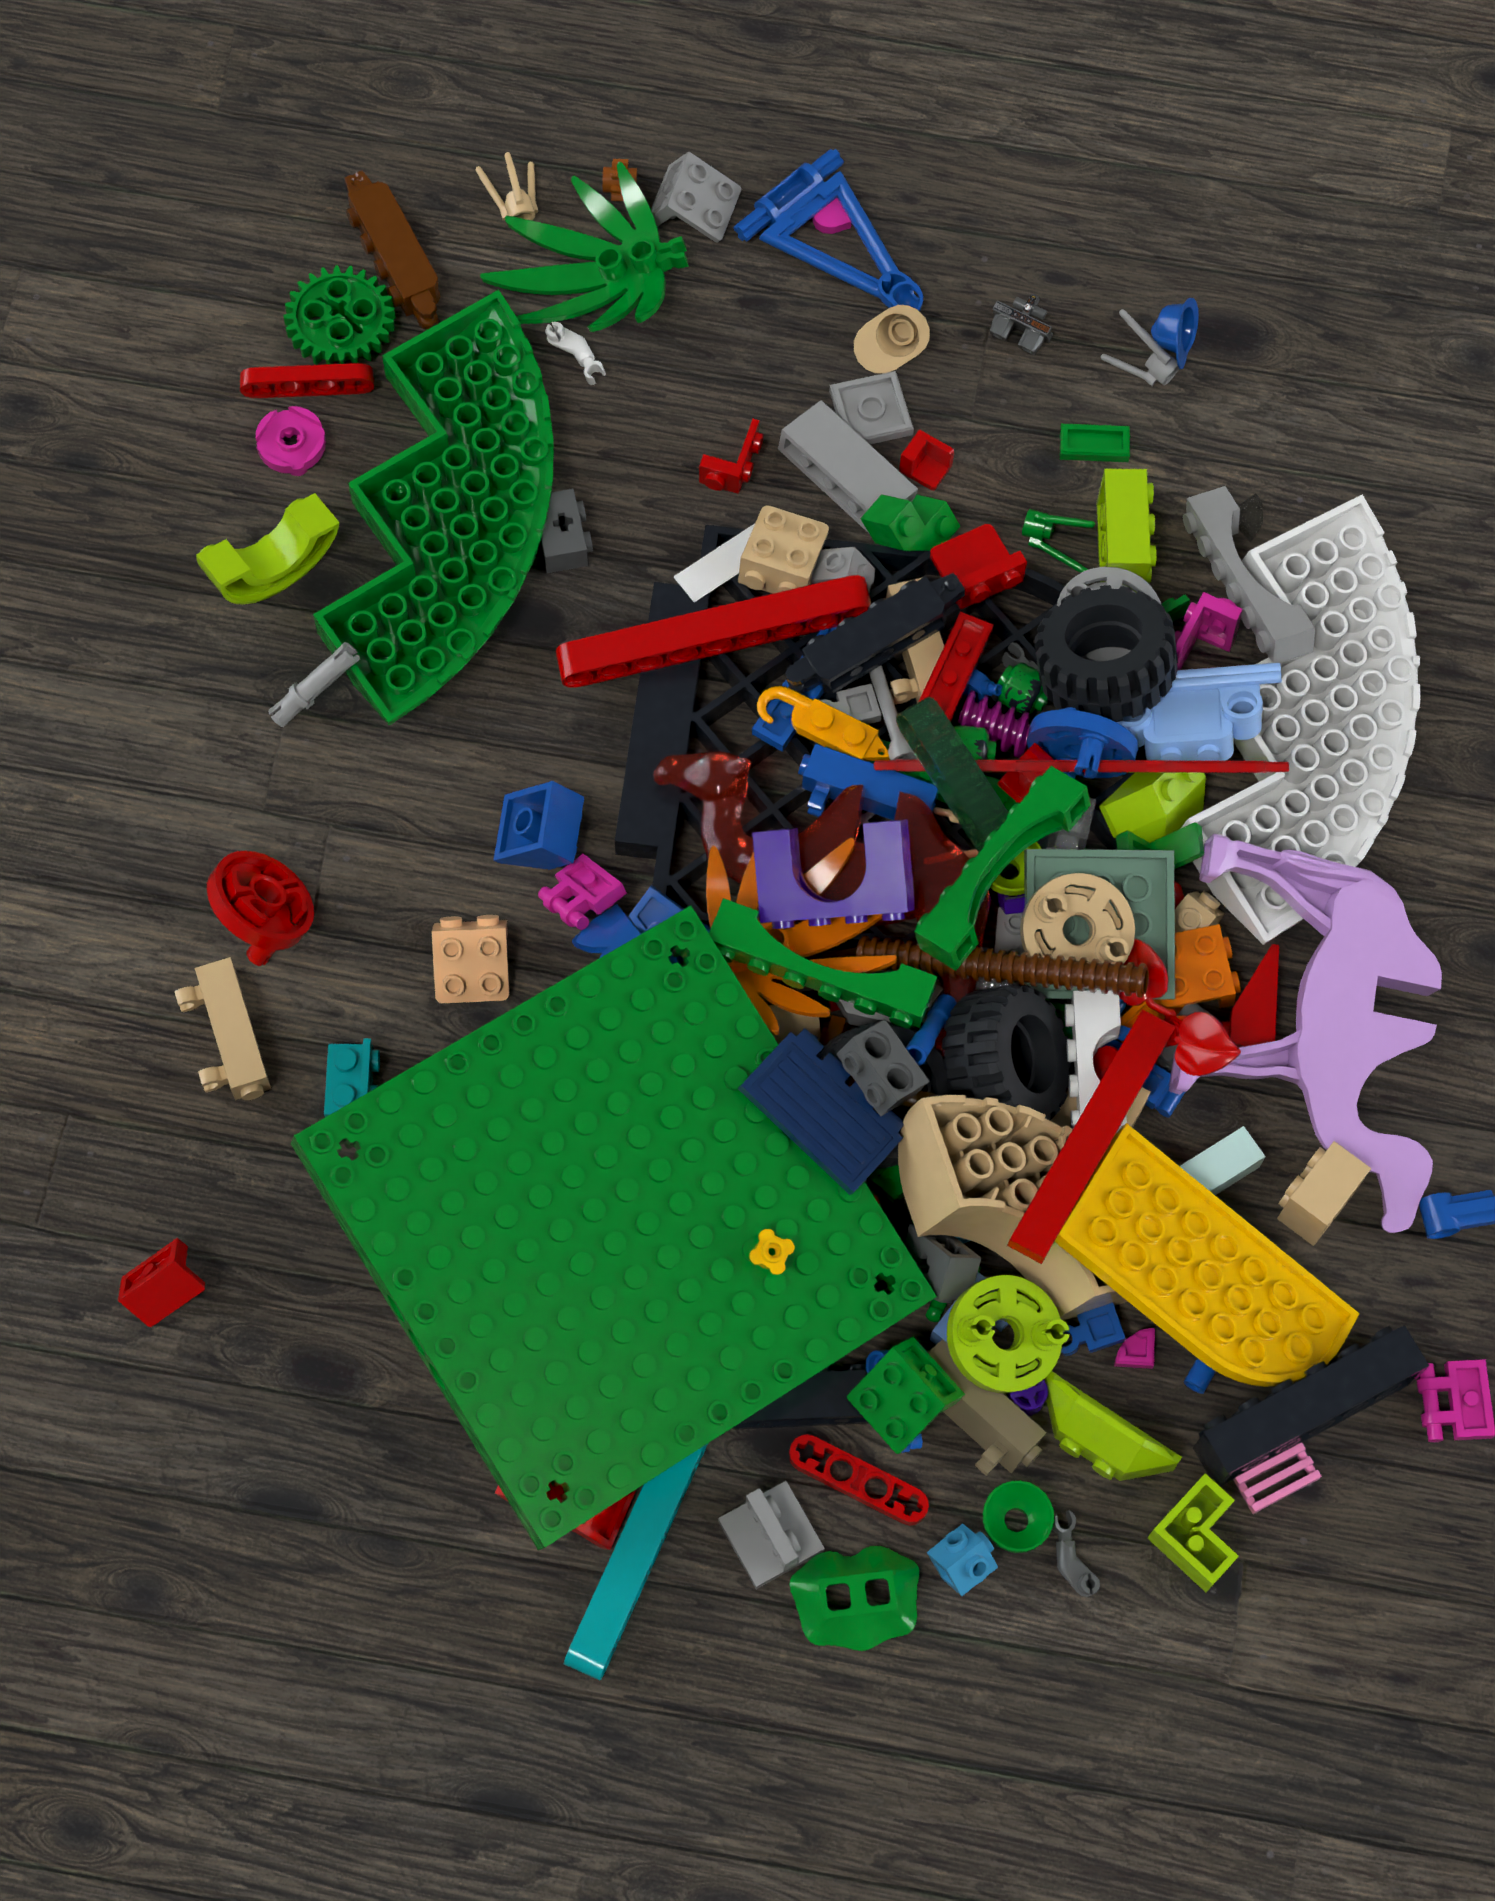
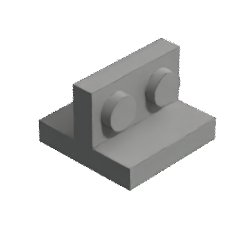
(770, 1534)

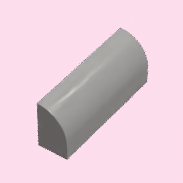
(841, 461)

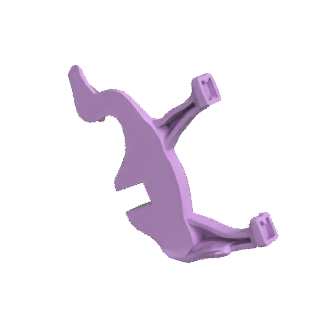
(1336, 1029)

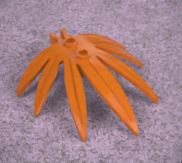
(801, 939)

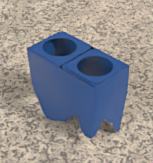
(606, 932)

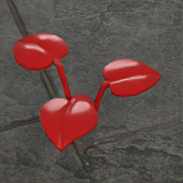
(1199, 1036)

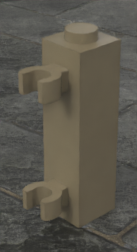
(991, 1420)

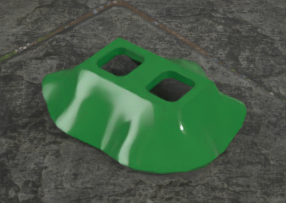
(861, 1624)

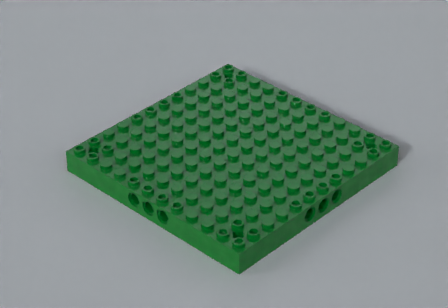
(579, 1222)

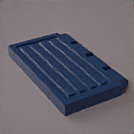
(821, 1111)

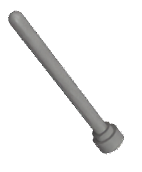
(899, 747)

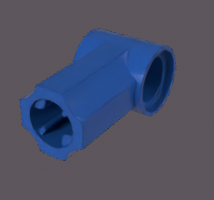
(1448, 1214)

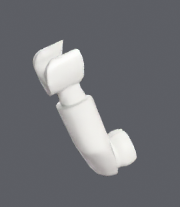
(576, 345)

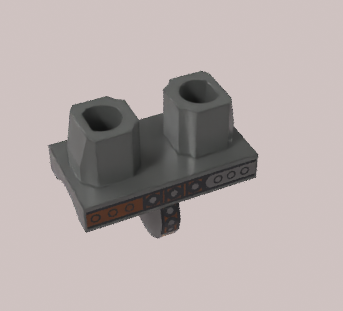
(1034, 330)

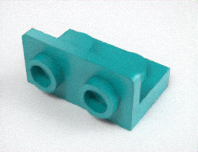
(349, 1073)

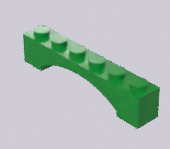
(1051, 805)
(896, 994)

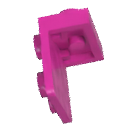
(1211, 621)

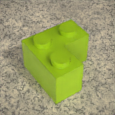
(1187, 1535)

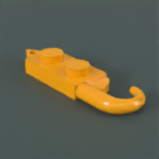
(826, 725)

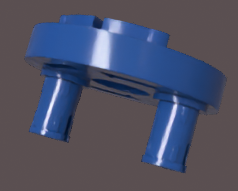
(1084, 738)

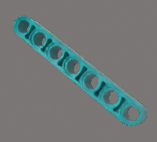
(629, 1568)

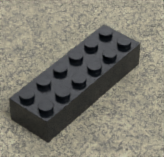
(1310, 1405)

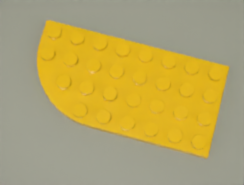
(1201, 1269)

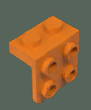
(1203, 968)

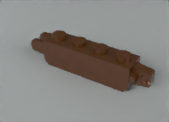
(394, 247)

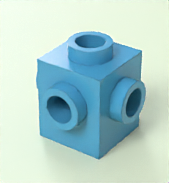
(963, 1558)

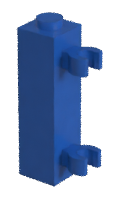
(830, 772)

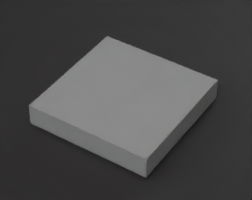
(873, 407)

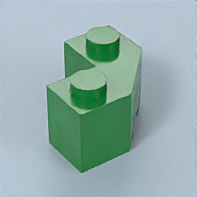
(910, 524)

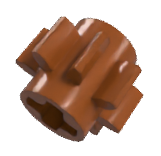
(611, 179)

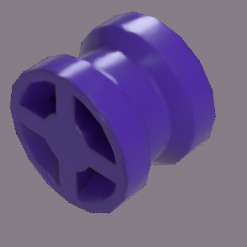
(1035, 1395)

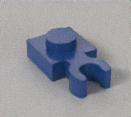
(1097, 1328)

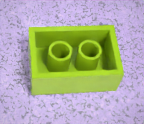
(1125, 522)

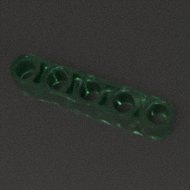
(952, 770)

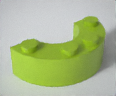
(276, 559)

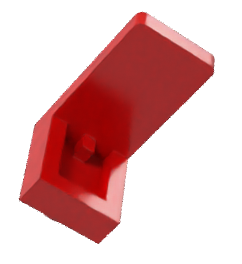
(729, 476)

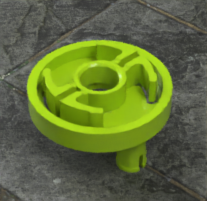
(1035, 1334)

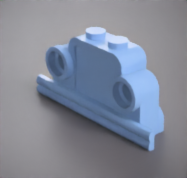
(1204, 713)

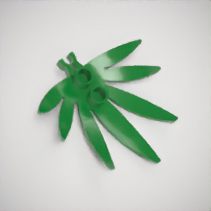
(627, 268)

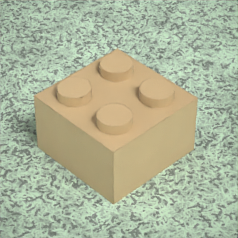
(1321, 1191)

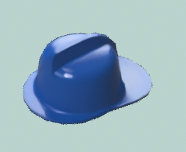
(1177, 329)

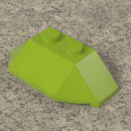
(1154, 804)
(1103, 1436)

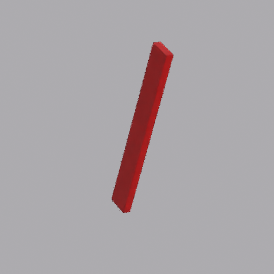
(1091, 1137)

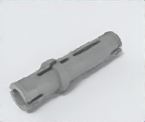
(304, 693)

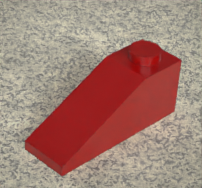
(1254, 1014)

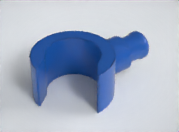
(982, 686)

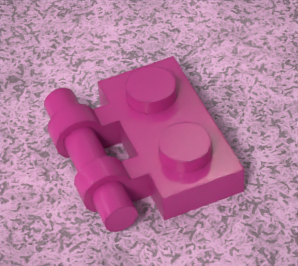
(591, 887)
(1468, 1401)

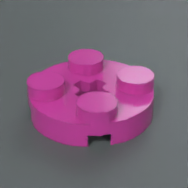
(290, 458)

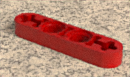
(307, 380)
(861, 1474)

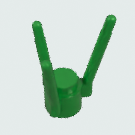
(1041, 525)

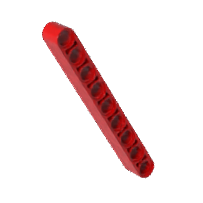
(711, 631)

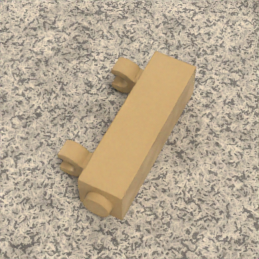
(918, 660)
(232, 1029)

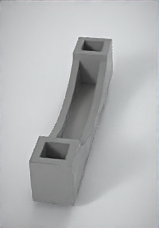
(1279, 627)

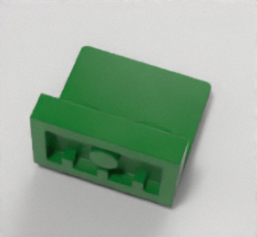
(904, 1394)

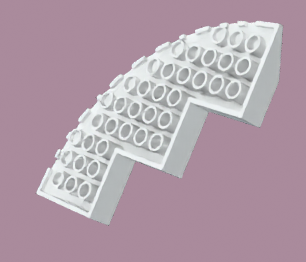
(1336, 716)

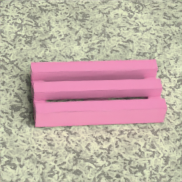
(1304, 1463)

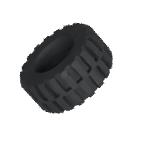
(1099, 621)
(1007, 1049)

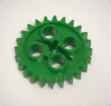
(359, 298)

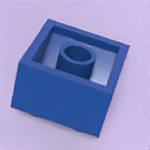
(539, 827)

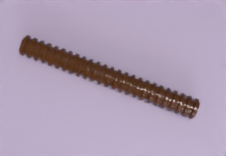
(1018, 967)

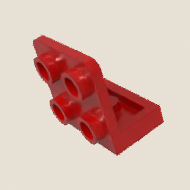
(979, 563)

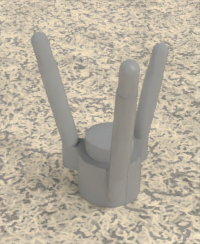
(1160, 364)

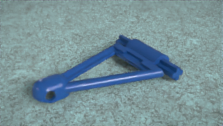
(801, 198)

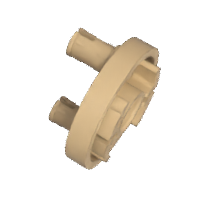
(1055, 904)

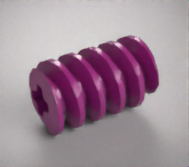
(999, 725)

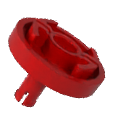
(262, 924)

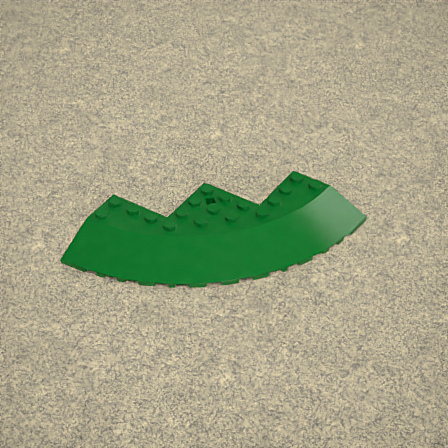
(450, 510)

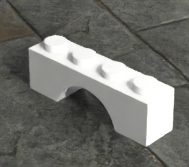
(1093, 1023)

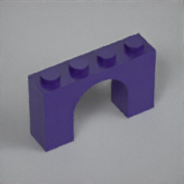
(788, 897)

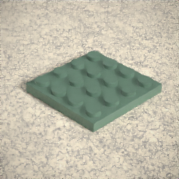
(1141, 877)

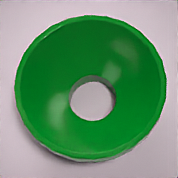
(1021, 1497)

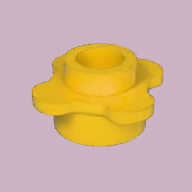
(761, 1256)

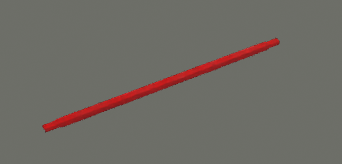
(1106, 766)

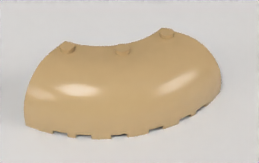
(973, 1174)

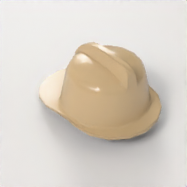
(891, 339)

